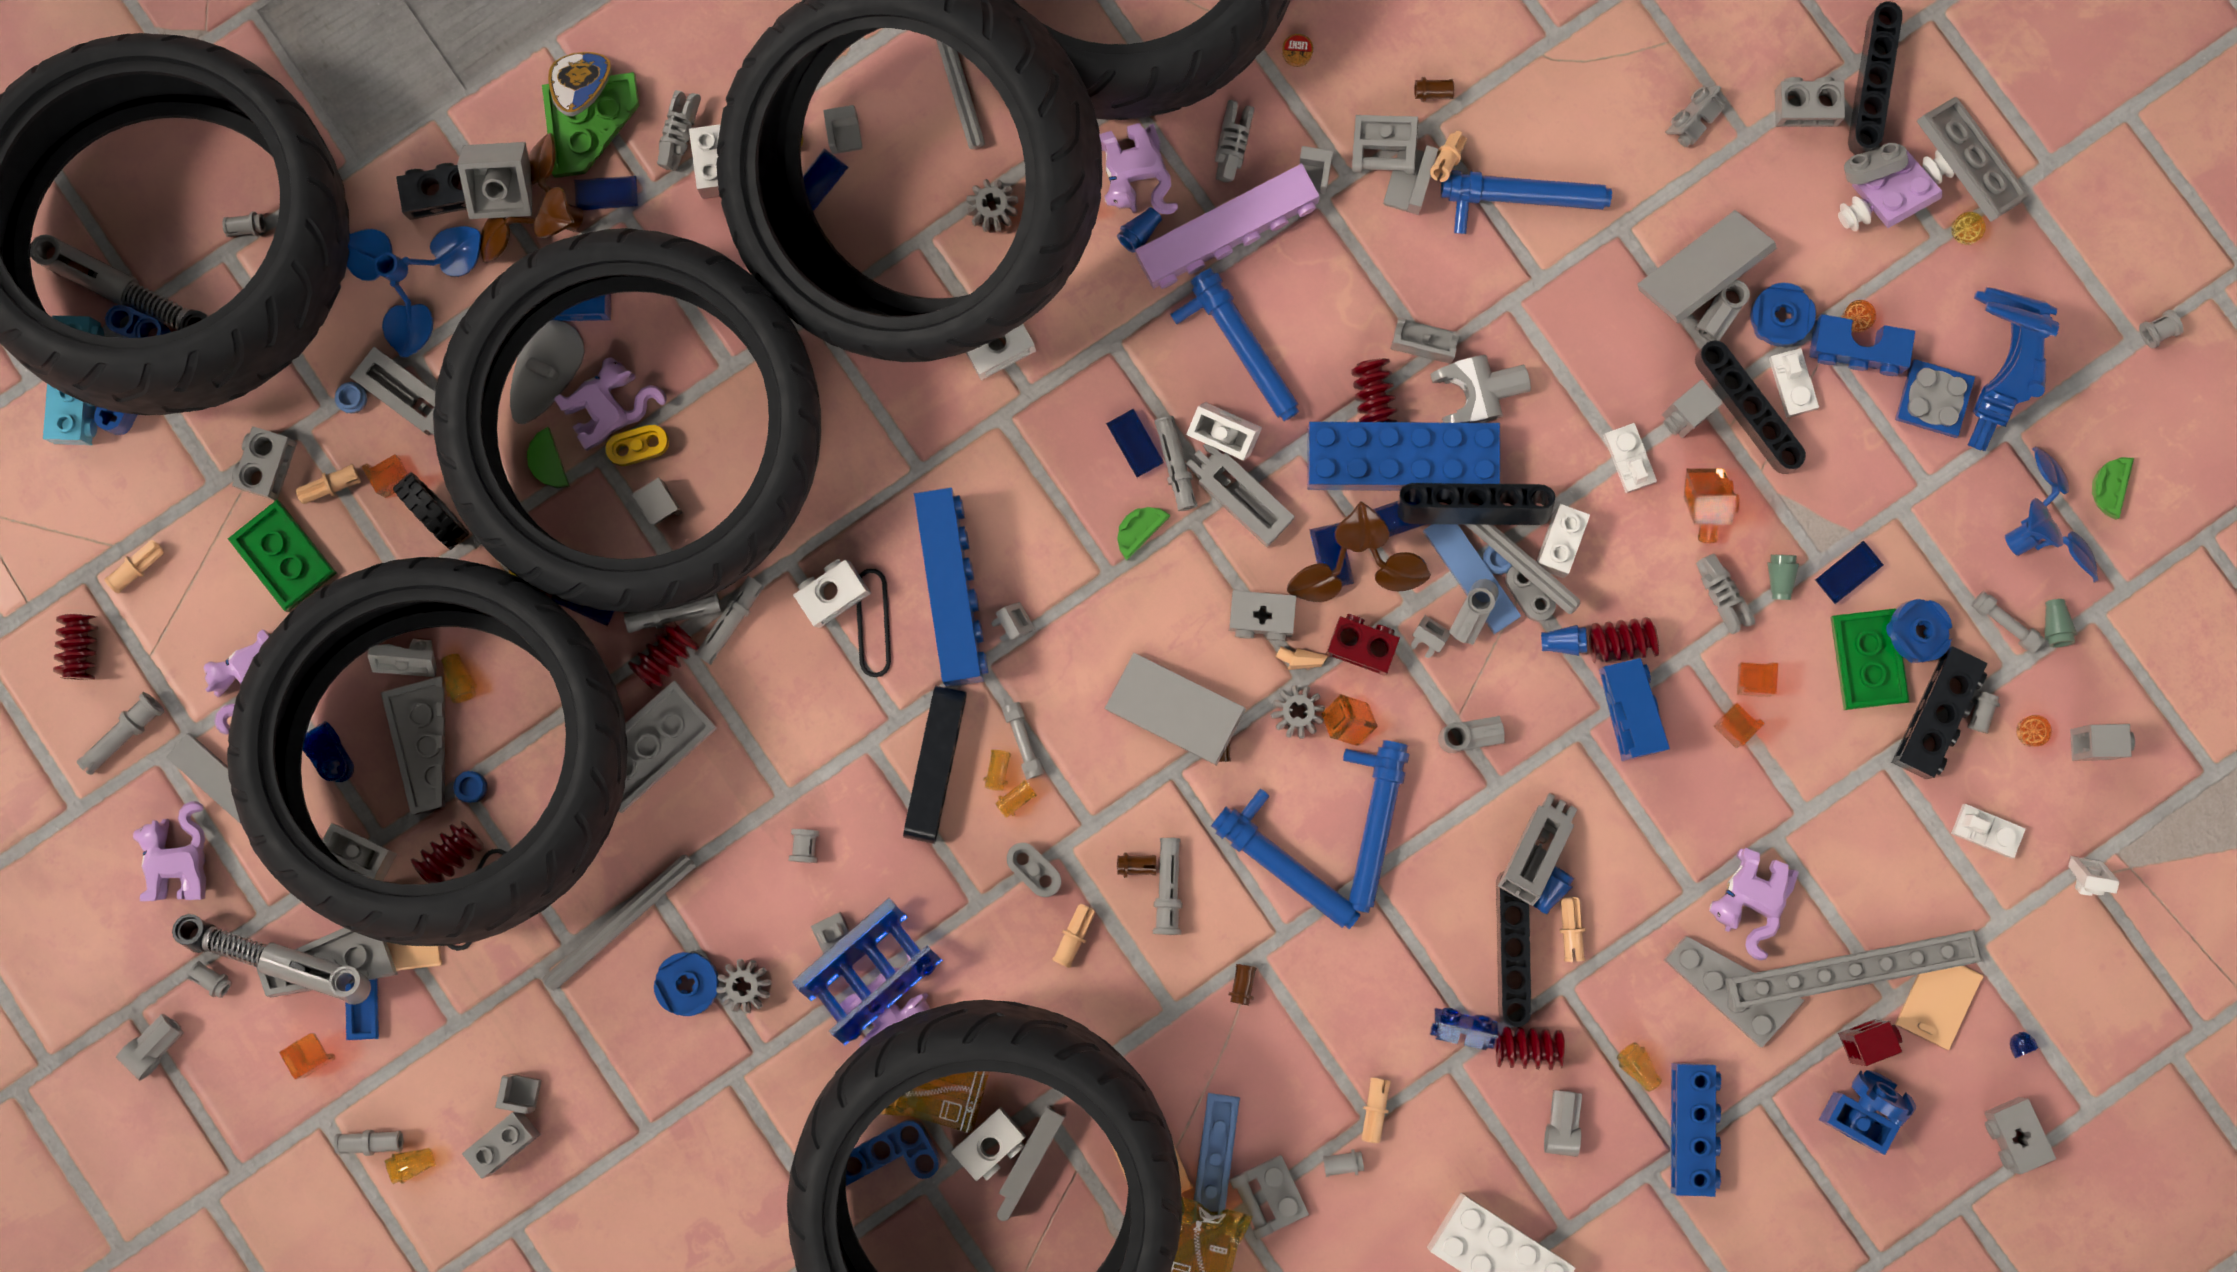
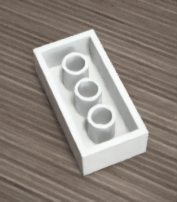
(1483, 1242)

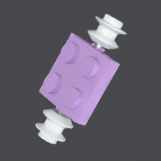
(1897, 194)

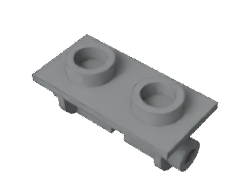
(1705, 103)

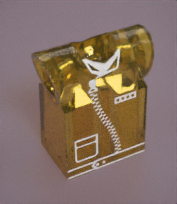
(944, 1101)
(1207, 1239)

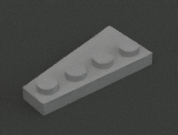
(418, 736)
(343, 948)
(1707, 974)

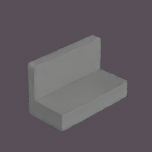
(1408, 190)

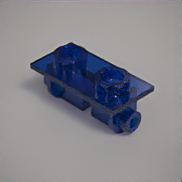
(1479, 1029)

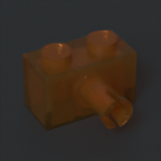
(1710, 500)

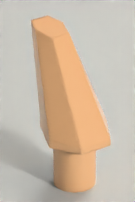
(1301, 658)

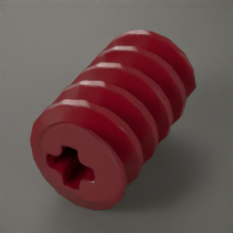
(1373, 391)
(1623, 639)
(75, 646)
(663, 655)
(448, 854)
(1530, 1047)

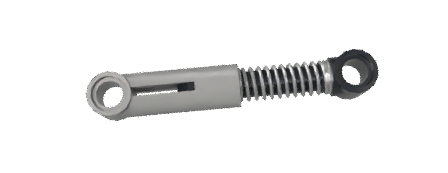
(110, 283)
(273, 960)

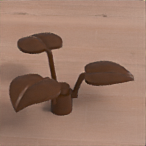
(554, 213)
(1358, 532)

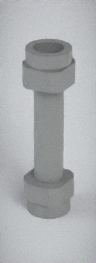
(2029, 639)
(1013, 714)

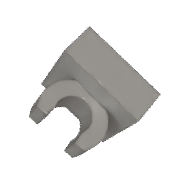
(1014, 621)
(1431, 634)
(830, 931)

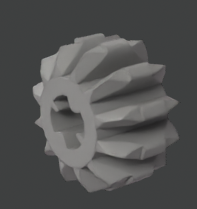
(1003, 202)
(1297, 722)
(738, 995)

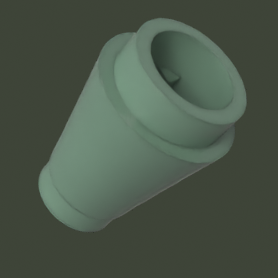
(1782, 575)
(2058, 624)

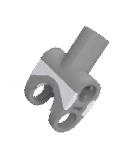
(1481, 388)

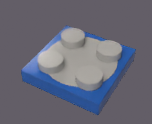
(1935, 398)

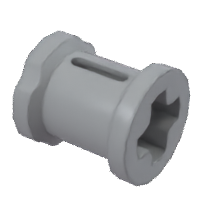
(2161, 328)
(803, 845)

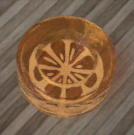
(1861, 313)
(2034, 731)

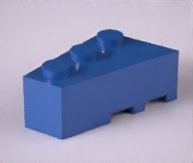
(1633, 709)

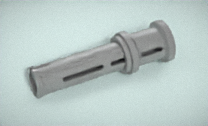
(129, 723)
(1168, 903)

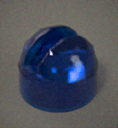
(2022, 1044)

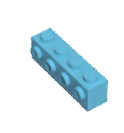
(67, 418)

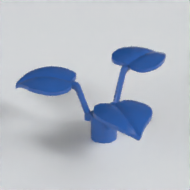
(371, 256)
(2041, 525)

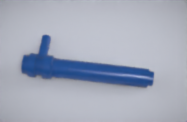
(1476, 187)
(1219, 304)
(1388, 776)
(1245, 837)

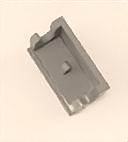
(1425, 341)

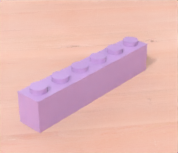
(1228, 226)

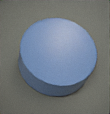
(1495, 562)

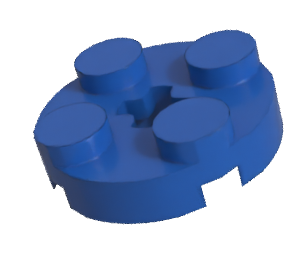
(1767, 325)
(1904, 636)
(669, 977)
(1879, 1095)

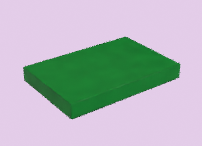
(282, 555)
(1867, 662)

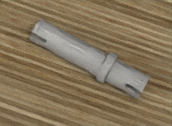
(1177, 469)
(640, 620)
(726, 624)

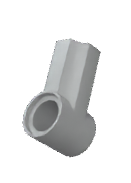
(1722, 312)
(1473, 612)
(1474, 734)
(143, 1053)
(1563, 1132)

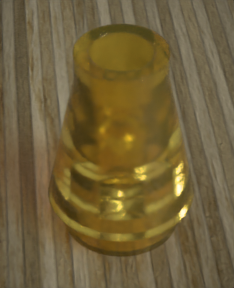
(458, 681)
(1638, 1065)
(409, 1164)

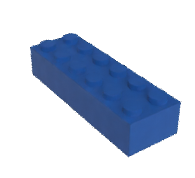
(1400, 453)
(949, 587)

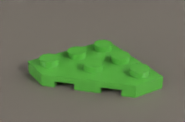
(585, 136)

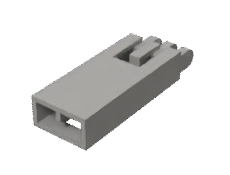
(396, 388)
(1249, 502)
(1530, 864)
(1028, 1161)

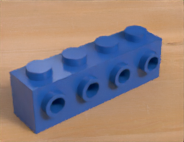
(1694, 1129)

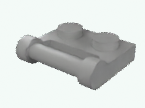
(1385, 134)
(1279, 1192)

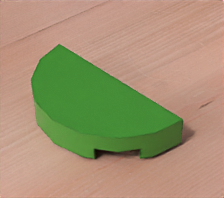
(545, 460)
(2111, 485)
(1138, 528)

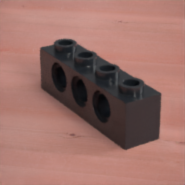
(414, 187)
(1911, 753)

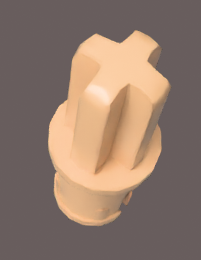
(1448, 156)
(328, 484)
(134, 566)
(1572, 929)
(1074, 935)
(1375, 1110)

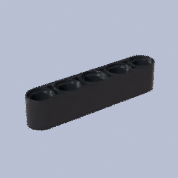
(1883, 67)
(1749, 391)
(1489, 496)
(934, 764)
(1519, 963)

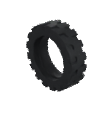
(430, 510)

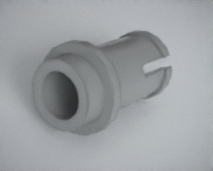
(243, 225)
(1983, 712)
(210, 980)
(1343, 1163)

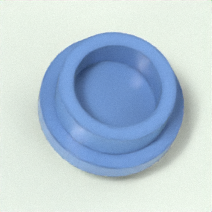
(350, 397)

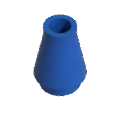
(1138, 230)
(1565, 640)
(1555, 889)

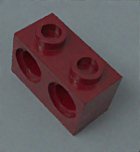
(1360, 653)
(1871, 1042)

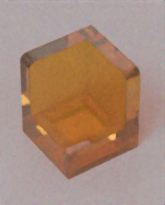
(385, 475)
(1757, 679)
(1349, 720)
(1737, 725)
(305, 1056)

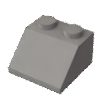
(496, 180)

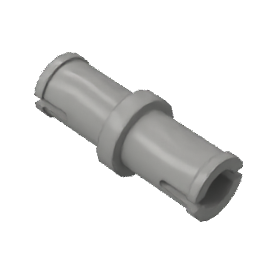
(368, 1142)

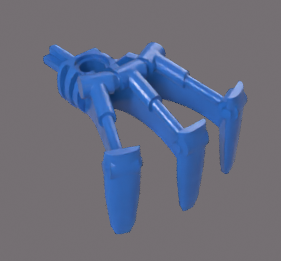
(2025, 364)

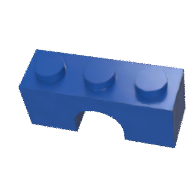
(1834, 343)

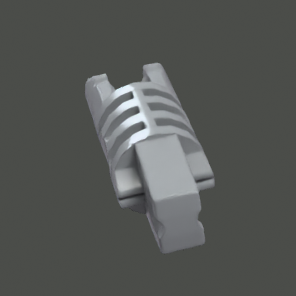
(676, 129)
(1232, 141)
(1724, 594)

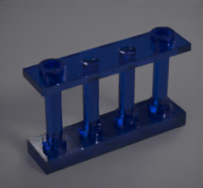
(846, 952)

